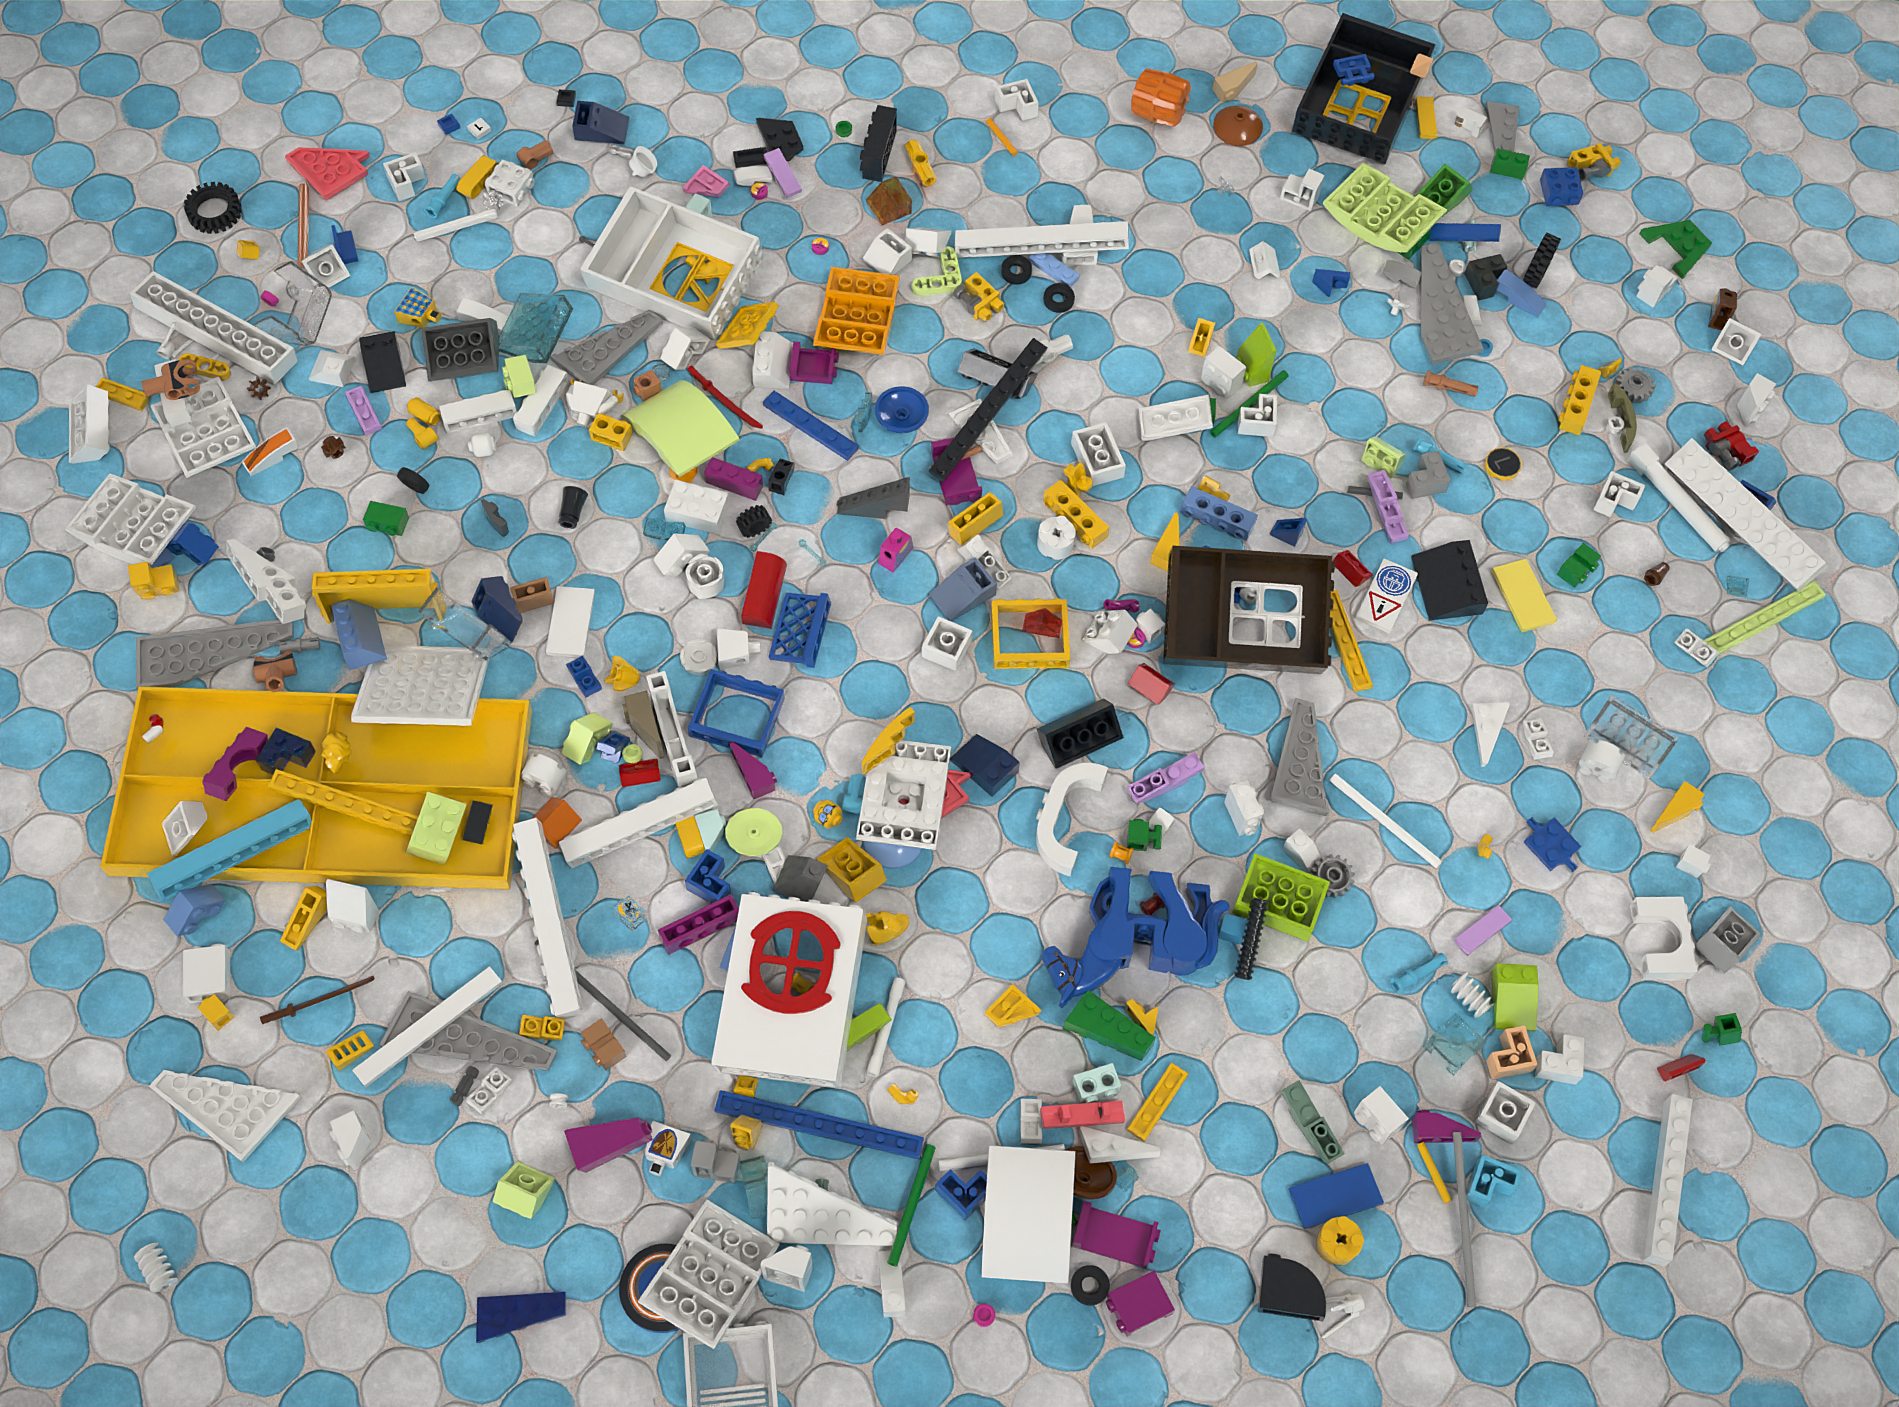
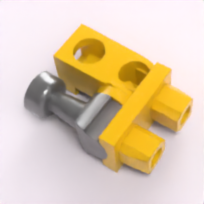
(1598, 157)
(983, 298)

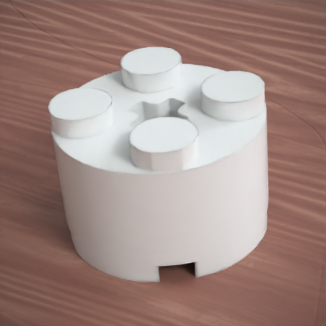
(1056, 537)
(705, 576)
(1601, 760)
(542, 774)

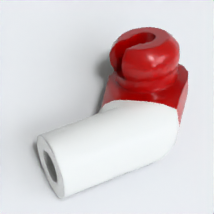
(156, 728)

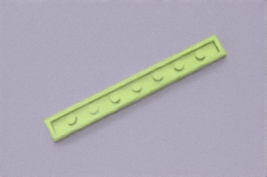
(1765, 618)

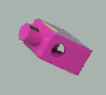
(896, 545)

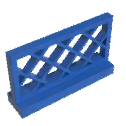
(815, 633)

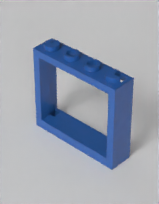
(741, 684)

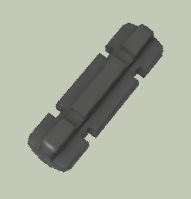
(464, 1085)

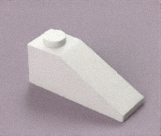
(891, 1286)

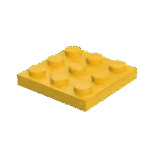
(747, 325)

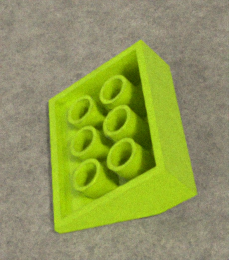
(1291, 893)

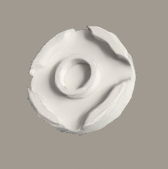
(699, 657)

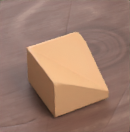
(1421, 65)

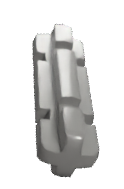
(621, 151)

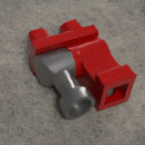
(1730, 445)

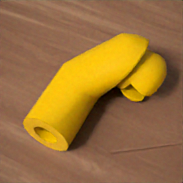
(758, 463)
(903, 1097)

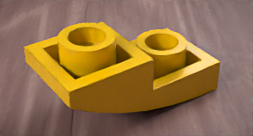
(541, 1028)

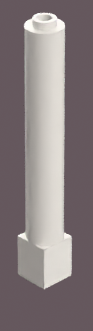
(1646, 463)

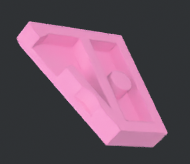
(706, 183)

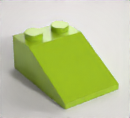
(1258, 356)
(1515, 996)

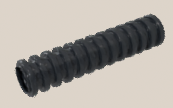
(1251, 939)

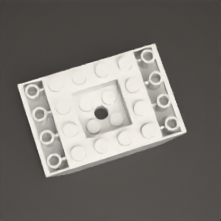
(914, 774)

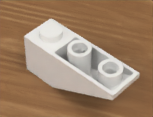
(977, 548)

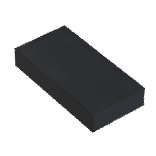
(749, 157)

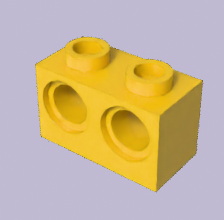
(610, 434)

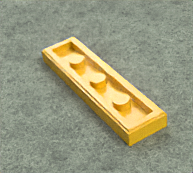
(1157, 1102)

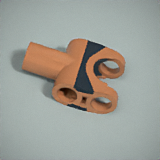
(173, 381)
(274, 670)

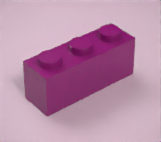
(733, 478)

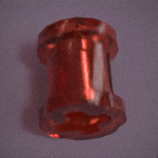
(1151, 905)

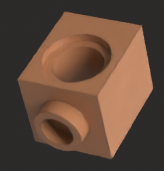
(647, 379)

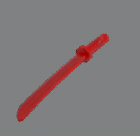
(708, 385)

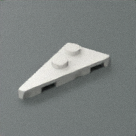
(1488, 722)
(1110, 1147)

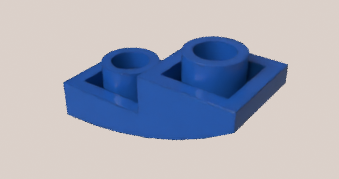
(584, 676)

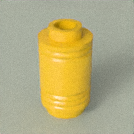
(423, 411)

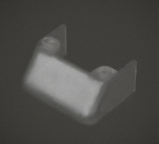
(308, 311)
(463, 626)

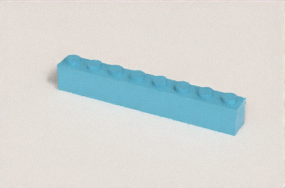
(230, 850)

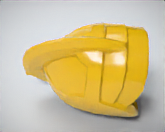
(886, 926)

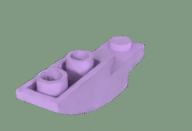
(1165, 780)

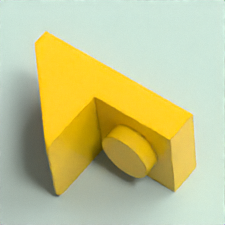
(1136, 1013)

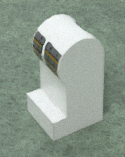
(1470, 120)

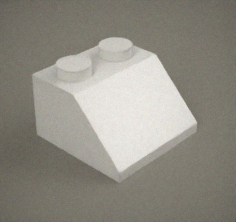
(927, 240)

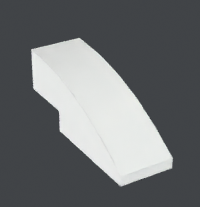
(472, 310)

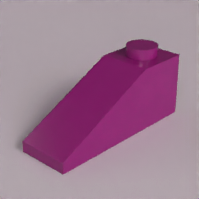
(754, 772)
(1439, 1129)

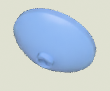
(892, 855)

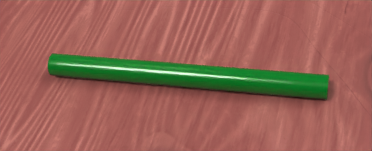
(1266, 389)
(911, 1205)

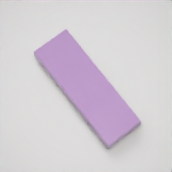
(782, 173)
(363, 410)
(1482, 930)

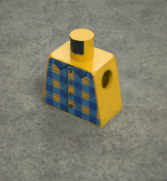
(417, 309)

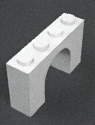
(1672, 914)

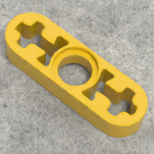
(210, 372)

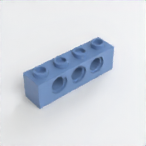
(1213, 505)

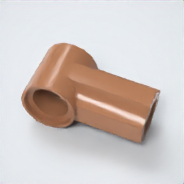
(531, 156)

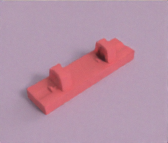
(1082, 1114)

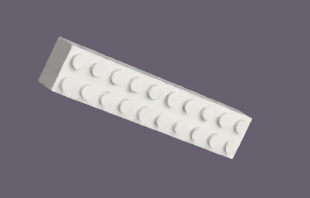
(214, 327)
(1746, 515)

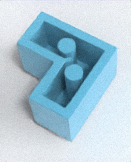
(1490, 1176)

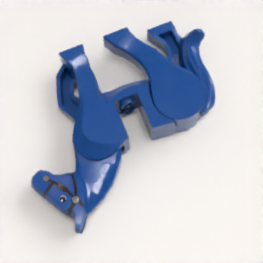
(1176, 944)

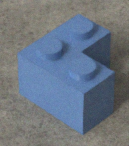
(191, 906)

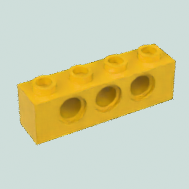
(1580, 399)
(1074, 505)

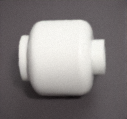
(482, 444)

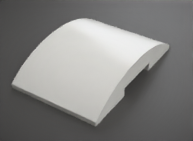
(212, 435)
(129, 520)
(1028, 1214)
(709, 1274)

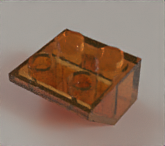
(889, 201)

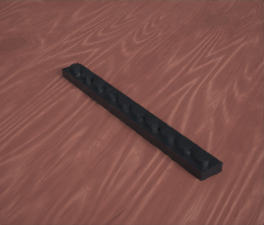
(988, 410)

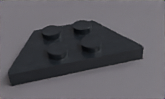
(780, 135)

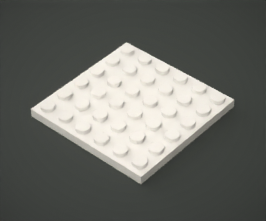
(421, 687)

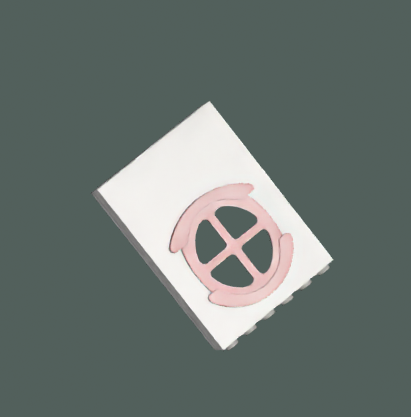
(783, 1034)

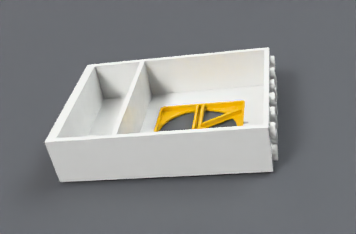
(652, 233)

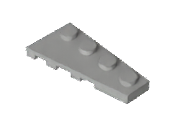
(1503, 124)

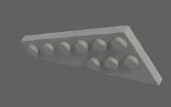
(1300, 770)

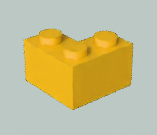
(153, 581)

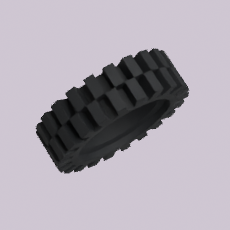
(209, 192)
(1541, 260)

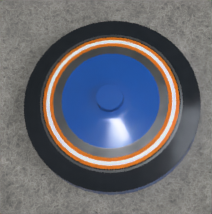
(636, 1279)

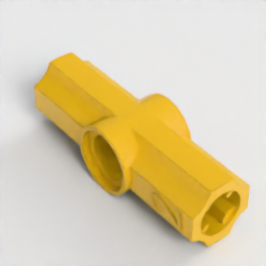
(920, 162)

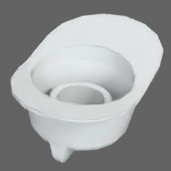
(642, 162)

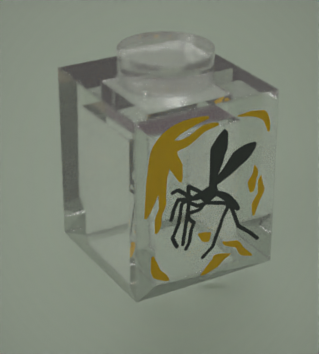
(630, 913)

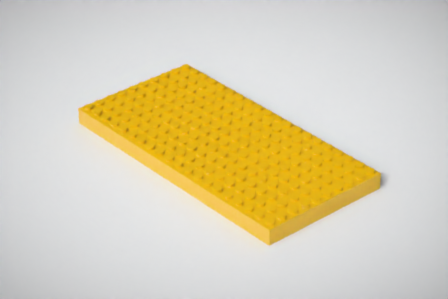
(386, 765)

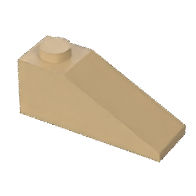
(1232, 83)

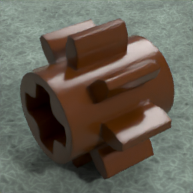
(262, 391)
(333, 447)

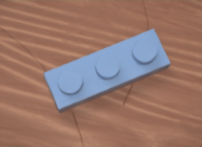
(1054, 268)

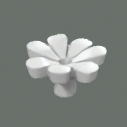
(1396, 306)

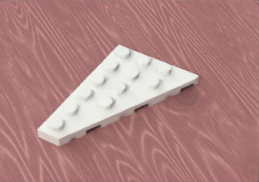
(227, 1111)
(811, 1215)

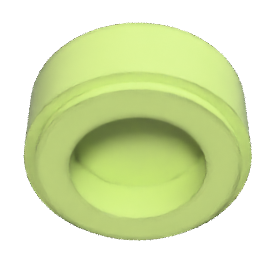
(632, 753)

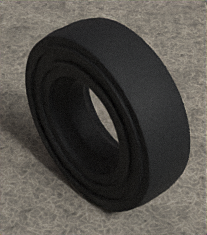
(1016, 260)
(1059, 288)
(413, 480)
(1096, 1273)

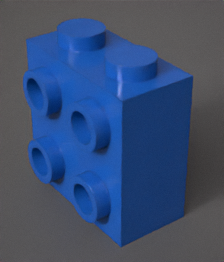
(1561, 186)

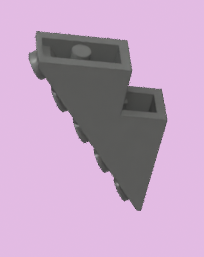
(877, 500)

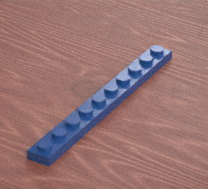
(820, 1125)

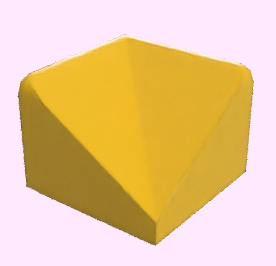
(247, 249)

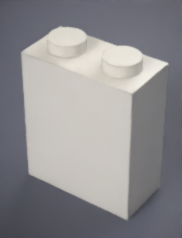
(206, 973)

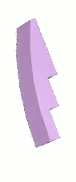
(1387, 506)

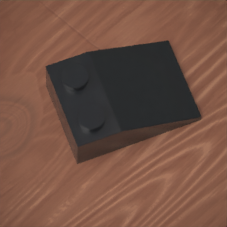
(382, 361)

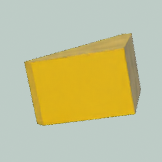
(1201, 337)

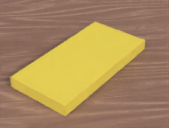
(1523, 595)

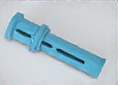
(439, 201)
(1425, 447)
(1412, 976)

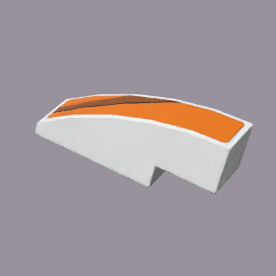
(270, 452)

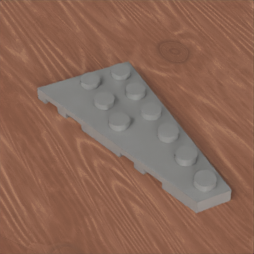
(606, 349)

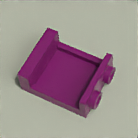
(813, 364)
(1139, 1303)

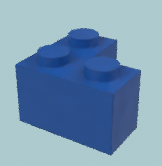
(193, 544)
(704, 879)
(961, 1196)

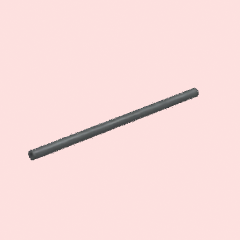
(620, 1015)

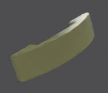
(1620, 400)

